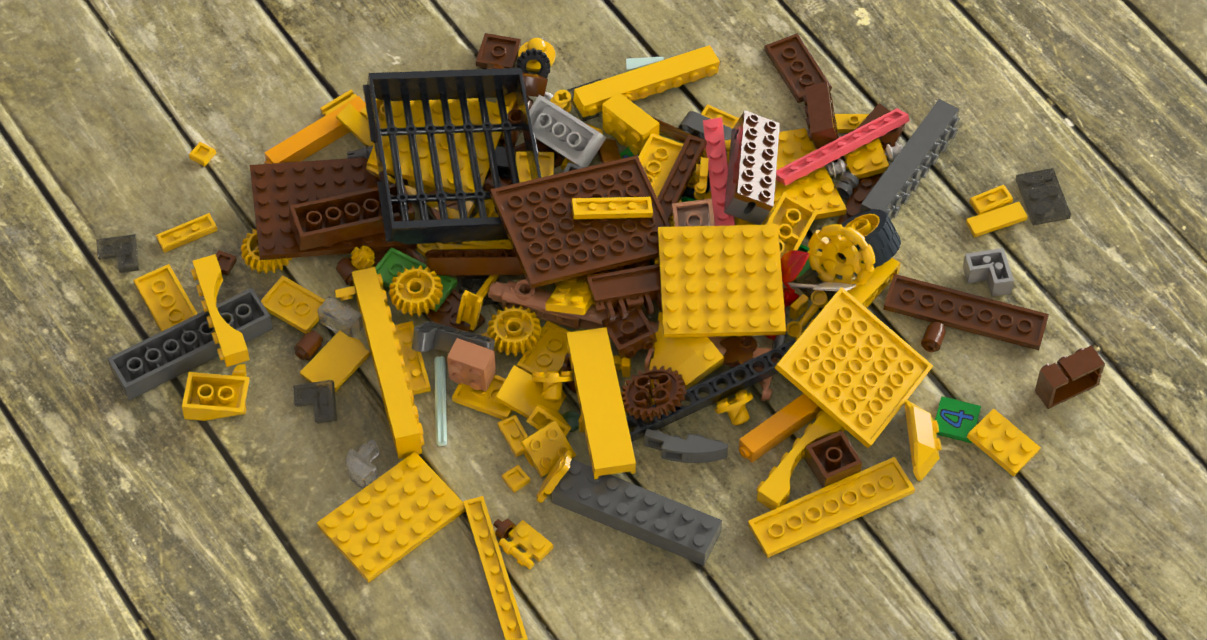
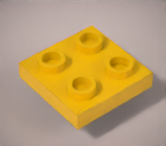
(545, 447)

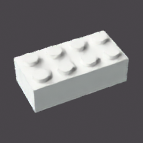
(564, 132)

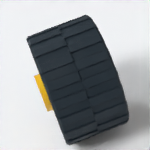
(878, 232)

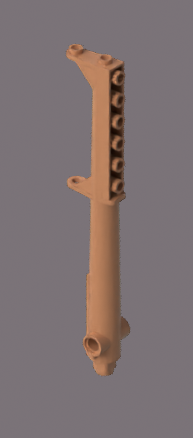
(535, 299)

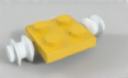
(866, 160)

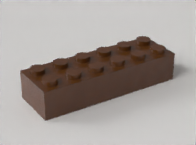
(341, 218)

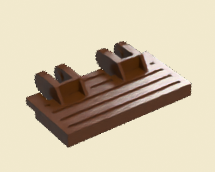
(633, 285)

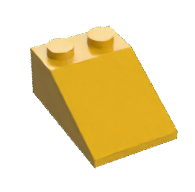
(214, 396)

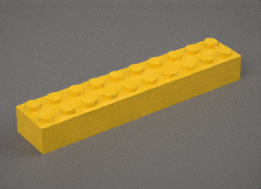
(388, 362)

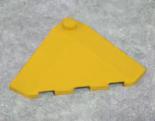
(690, 356)

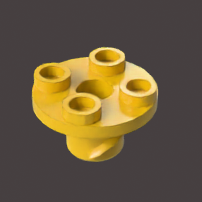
(538, 44)
(552, 383)
(735, 407)

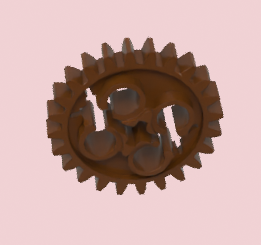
(665, 394)

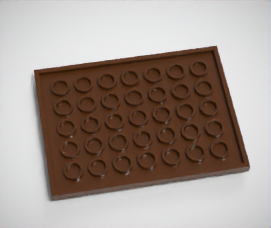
(292, 183)
(561, 248)

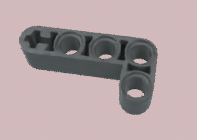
(442, 337)

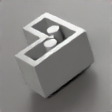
(989, 266)

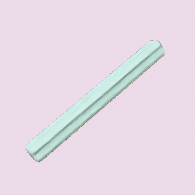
(440, 401)

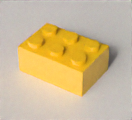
(628, 123)

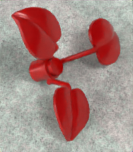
(791, 266)

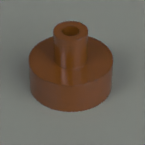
(503, 528)

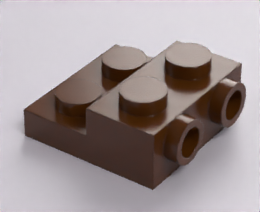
(631, 332)

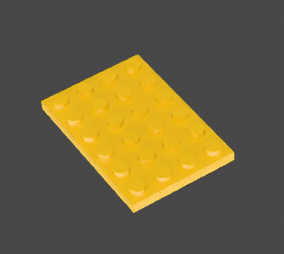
(391, 516)

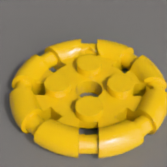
(833, 263)

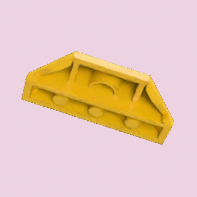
(922, 439)

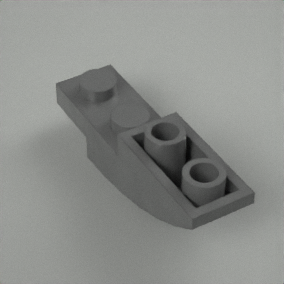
(693, 450)

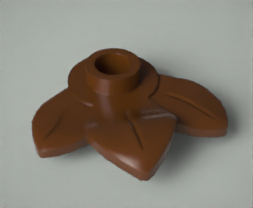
(738, 349)

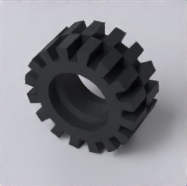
(534, 55)

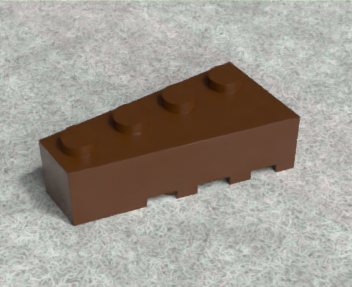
(820, 114)

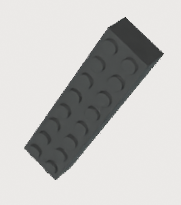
(914, 160)
(185, 345)
(638, 512)

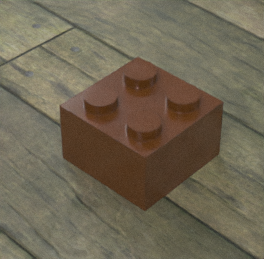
(832, 459)

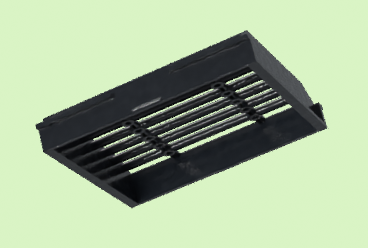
(445, 86)

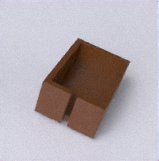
(1069, 376)

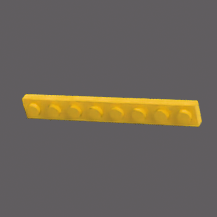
(494, 569)

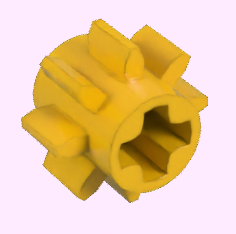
(362, 257)

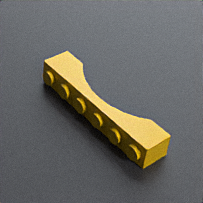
(231, 342)
(776, 489)

